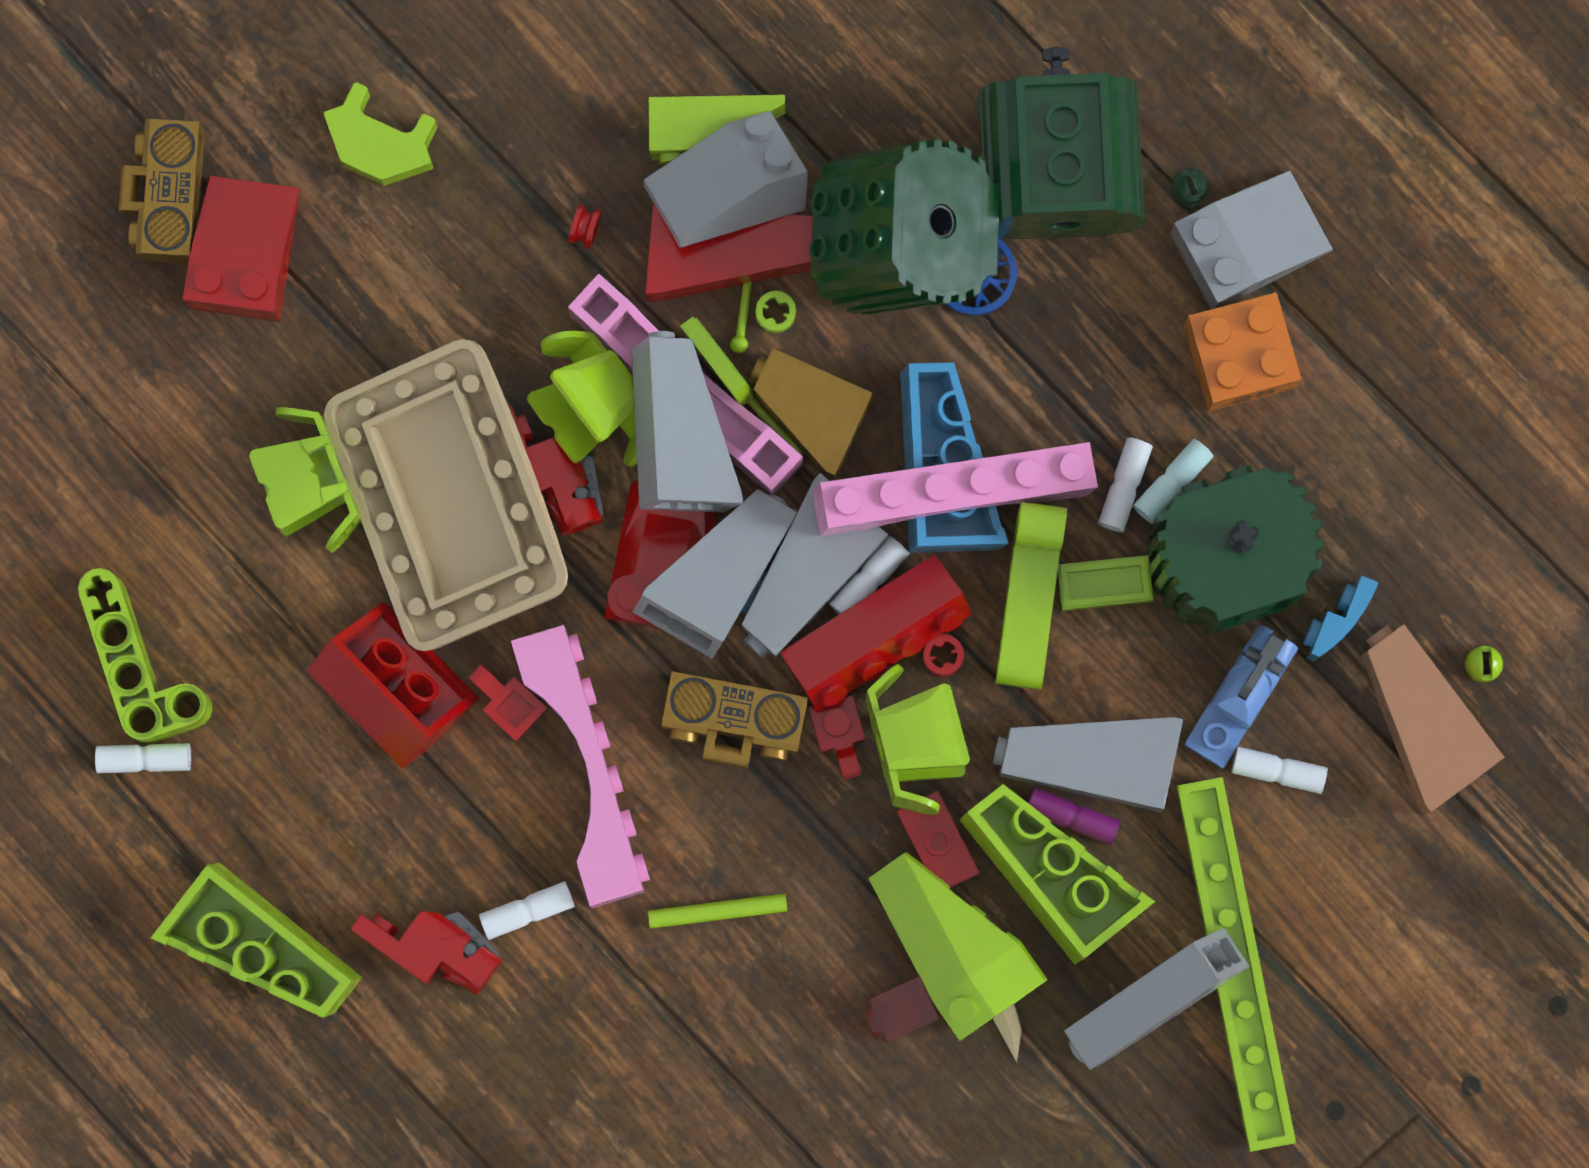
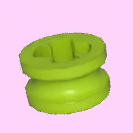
(781, 299)

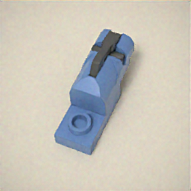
(1240, 697)

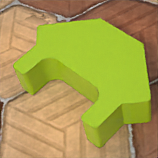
(374, 147)

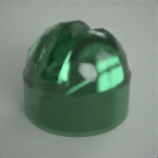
(1181, 191)

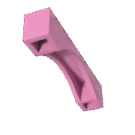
(750, 442)
(956, 486)
(606, 859)

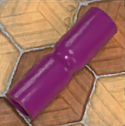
(1077, 818)

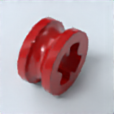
(584, 226)
(948, 669)

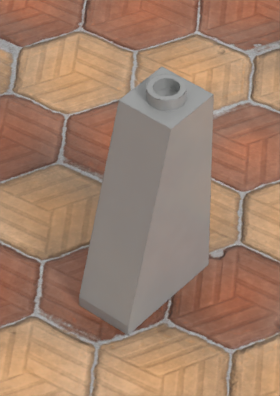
(678, 434)
(804, 578)
(713, 580)
(1101, 760)
(1155, 998)

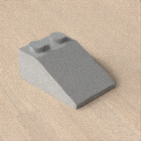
(730, 181)
(1249, 239)

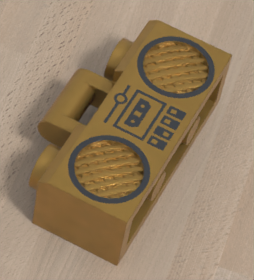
(173, 175)
(714, 707)

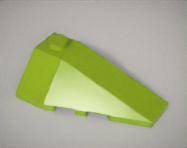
(957, 952)

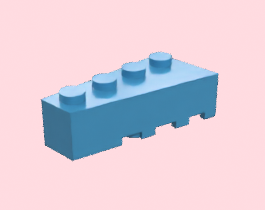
(940, 433)

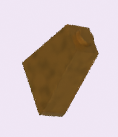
(811, 407)

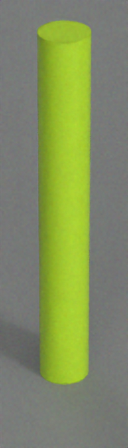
(717, 910)

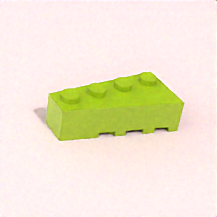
(1054, 874)
(253, 941)

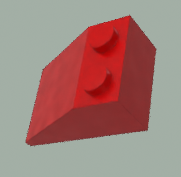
(242, 249)

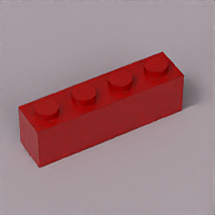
(876, 633)

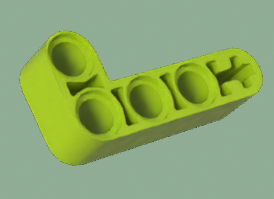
(1030, 595)
(133, 653)

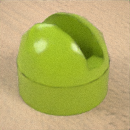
(1474, 664)

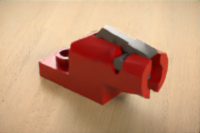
(568, 486)
(435, 945)

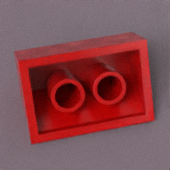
(389, 687)

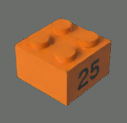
(1242, 352)

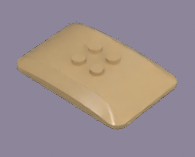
(446, 495)

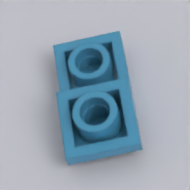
(1332, 628)

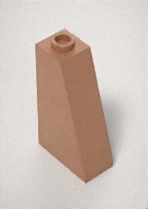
(1428, 721)

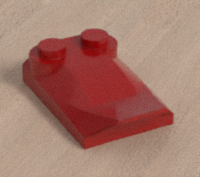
(646, 549)

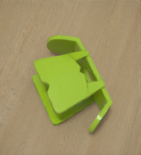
(586, 396)
(305, 480)
(916, 740)

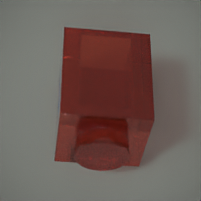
(900, 1010)

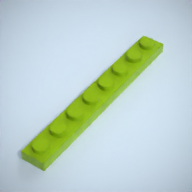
(1244, 997)

